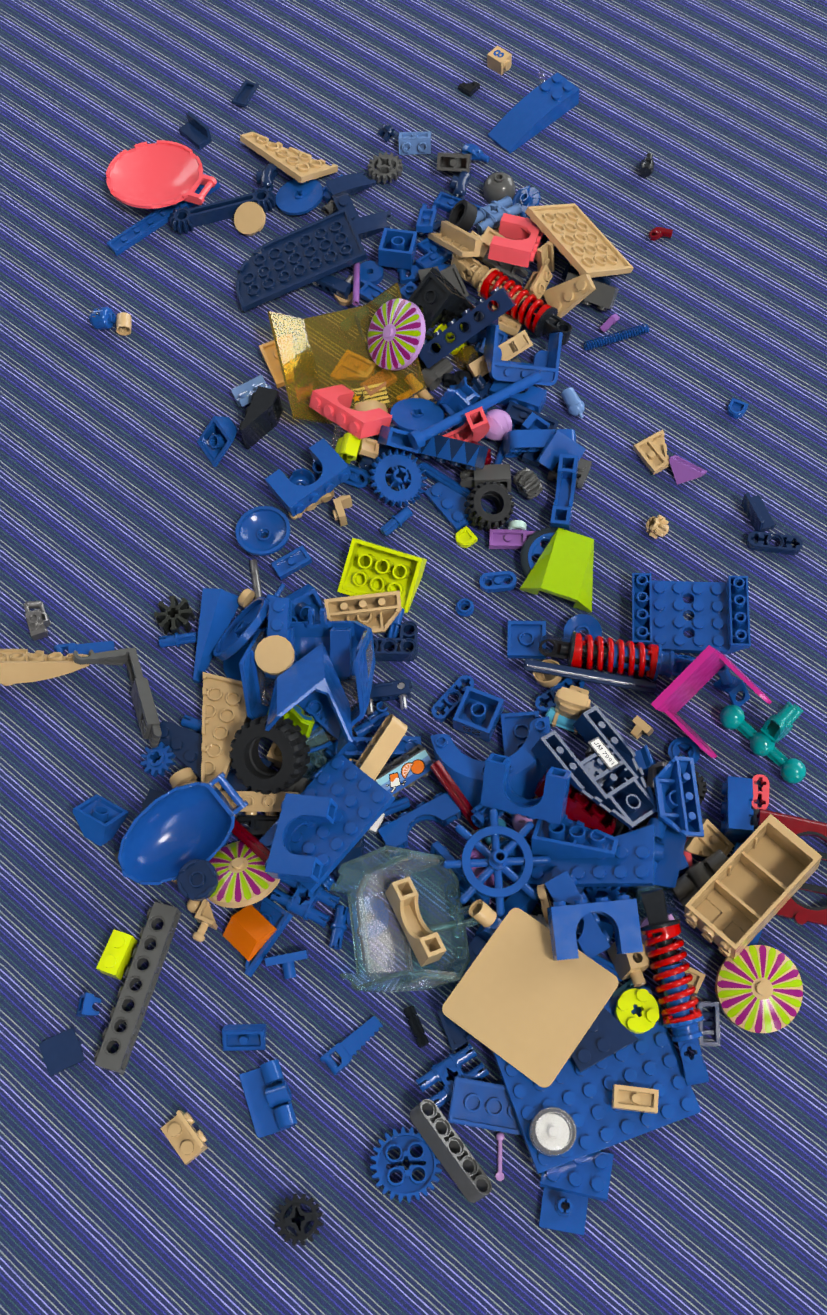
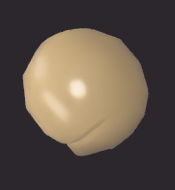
(547, 680)

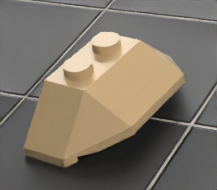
(372, 610)

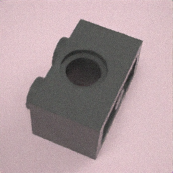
(454, 162)

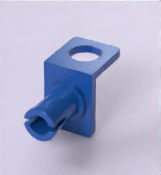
(731, 686)

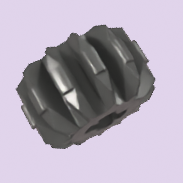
(527, 483)

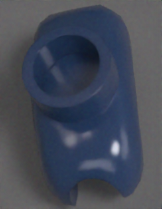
(267, 176)
(459, 183)

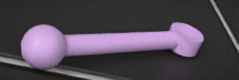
(499, 1175)

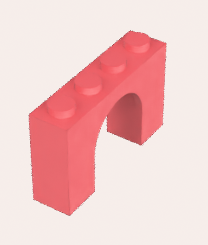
(523, 247)
(335, 405)

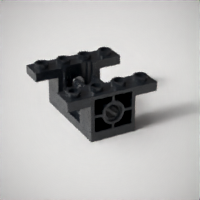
(435, 295)

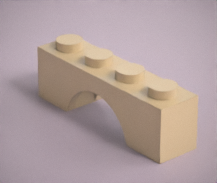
(404, 902)

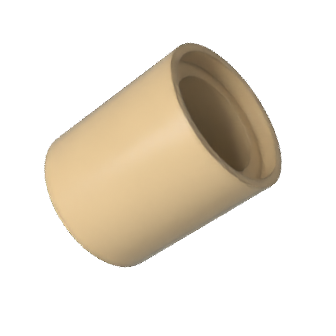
(123, 323)
(482, 913)

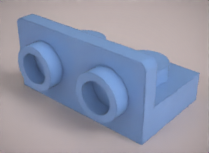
(414, 143)
(244, 391)

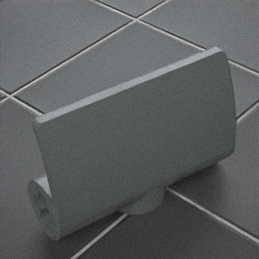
(697, 876)

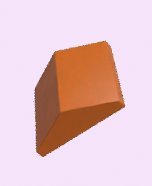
(248, 931)

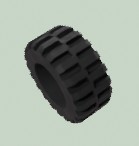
(254, 771)

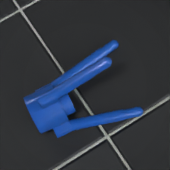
(331, 749)

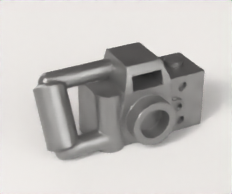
(35, 619)

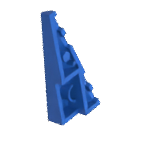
(216, 613)

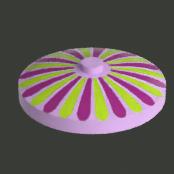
(396, 334)

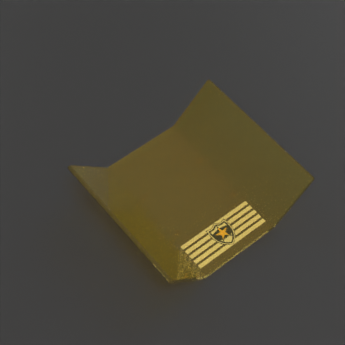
(335, 352)

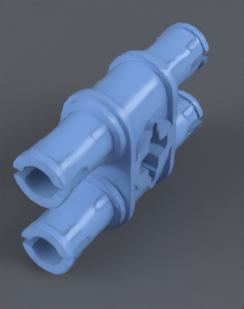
(493, 212)

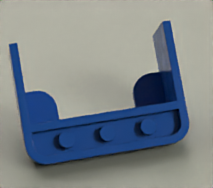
(543, 362)

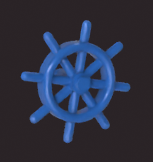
(497, 862)

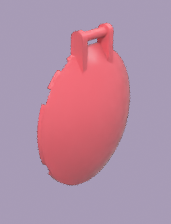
(157, 175)

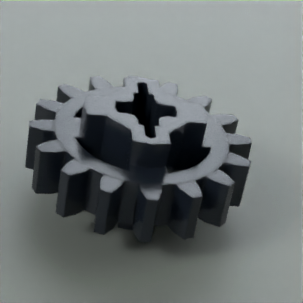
(289, 1221)

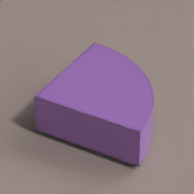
(612, 320)

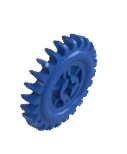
(408, 469)

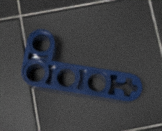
(398, 644)

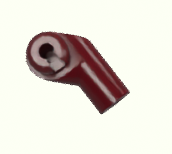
(659, 232)

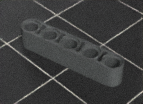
(450, 1151)

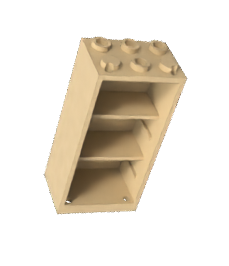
(751, 887)

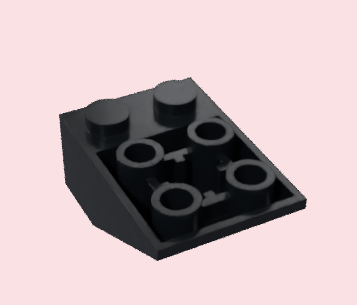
(260, 416)

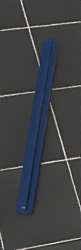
(589, 676)

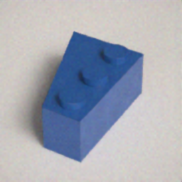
(737, 808)

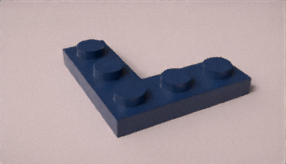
(518, 416)

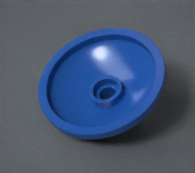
(262, 522)

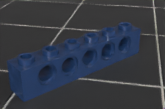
(504, 302)

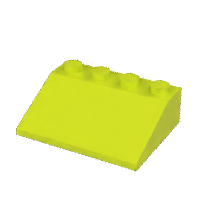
(379, 570)

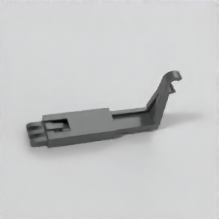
(140, 691)

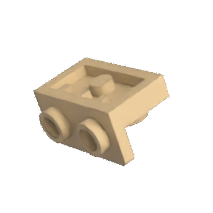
(184, 1137)

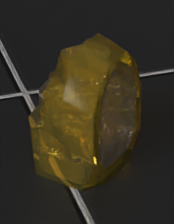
(465, 356)

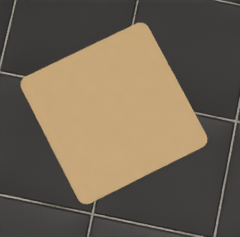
(526, 1002)

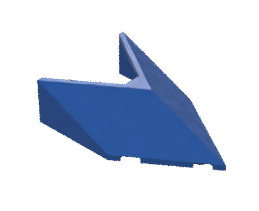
(308, 675)

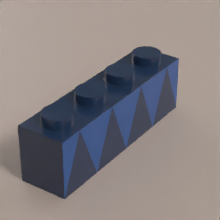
(455, 451)

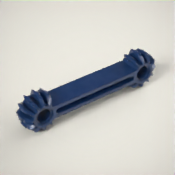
(186, 219)

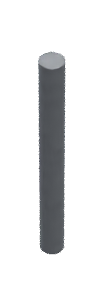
(256, 582)

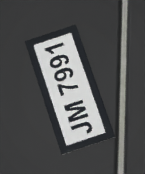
(604, 753)

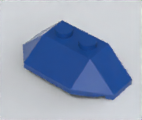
(678, 797)

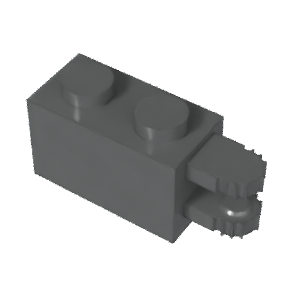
(496, 472)

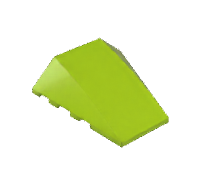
(565, 569)

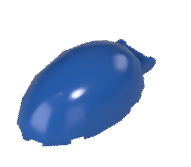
(177, 828)

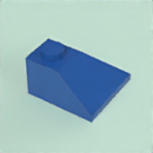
(217, 438)
(99, 819)

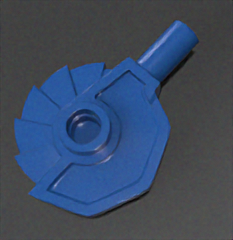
(527, 197)

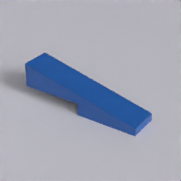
(360, 743)

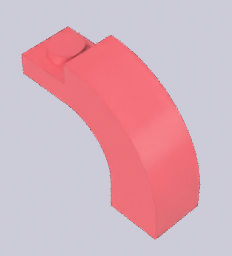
(473, 429)

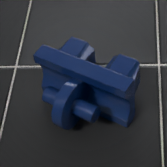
(481, 386)

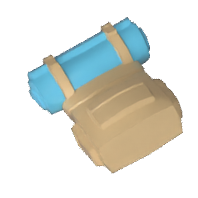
(569, 706)

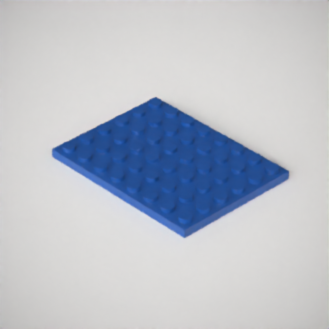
(588, 1095)

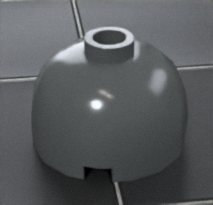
(498, 186)

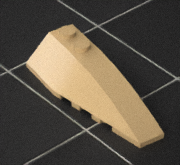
(26, 667)

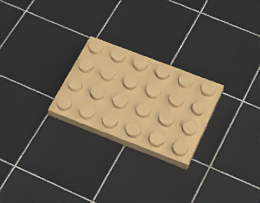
(579, 240)

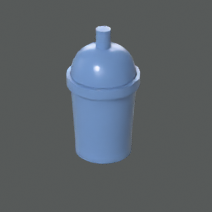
(573, 402)

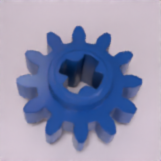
(158, 767)

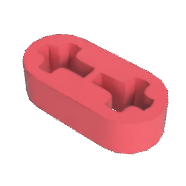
(763, 794)

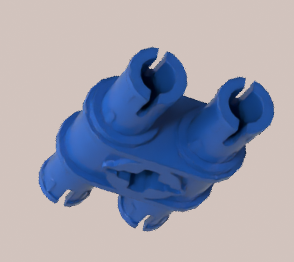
(307, 908)
(453, 1064)

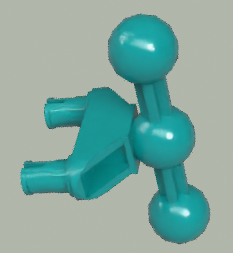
(763, 742)

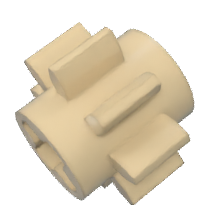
(657, 526)

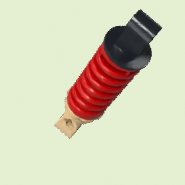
(528, 306)

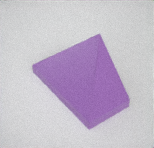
(684, 470)

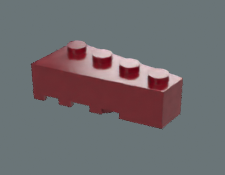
(583, 810)

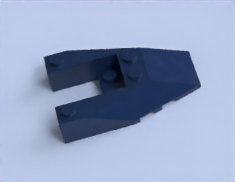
(616, 791)

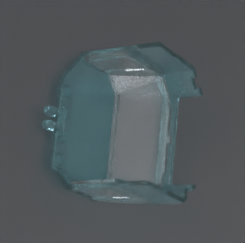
(379, 943)

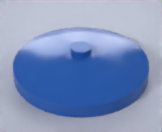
(242, 629)

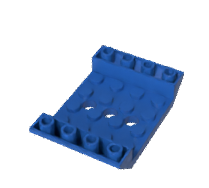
(717, 610)

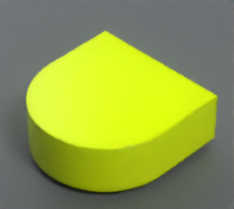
(465, 537)

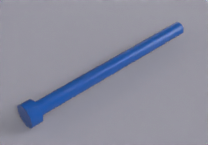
(418, 438)

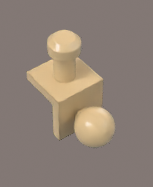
(204, 916)

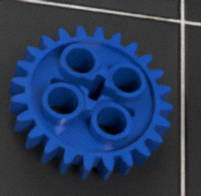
(407, 1186)

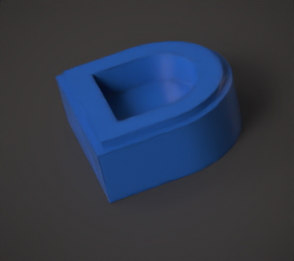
(737, 408)

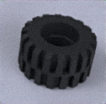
(498, 496)

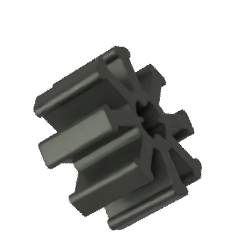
(174, 616)

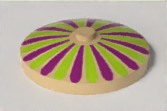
(240, 877)
(759, 989)

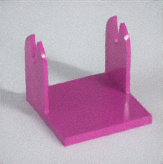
(690, 682)

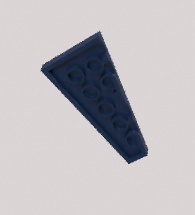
(187, 748)
(602, 1040)

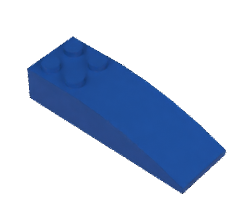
(535, 112)

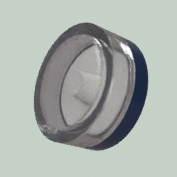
(552, 1132)

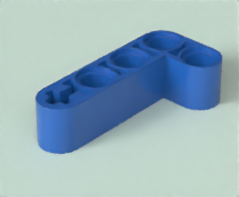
(530, 440)

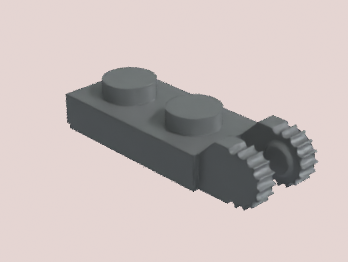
(506, 269)

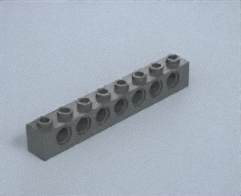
(118, 1061)

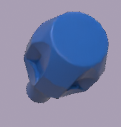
(477, 154)

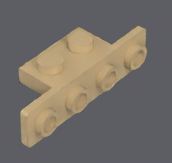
(259, 802)

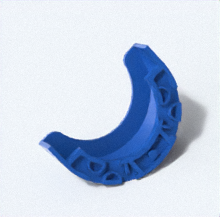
(469, 773)

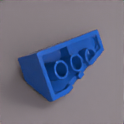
(518, 900)

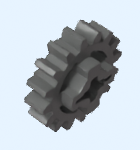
(385, 167)

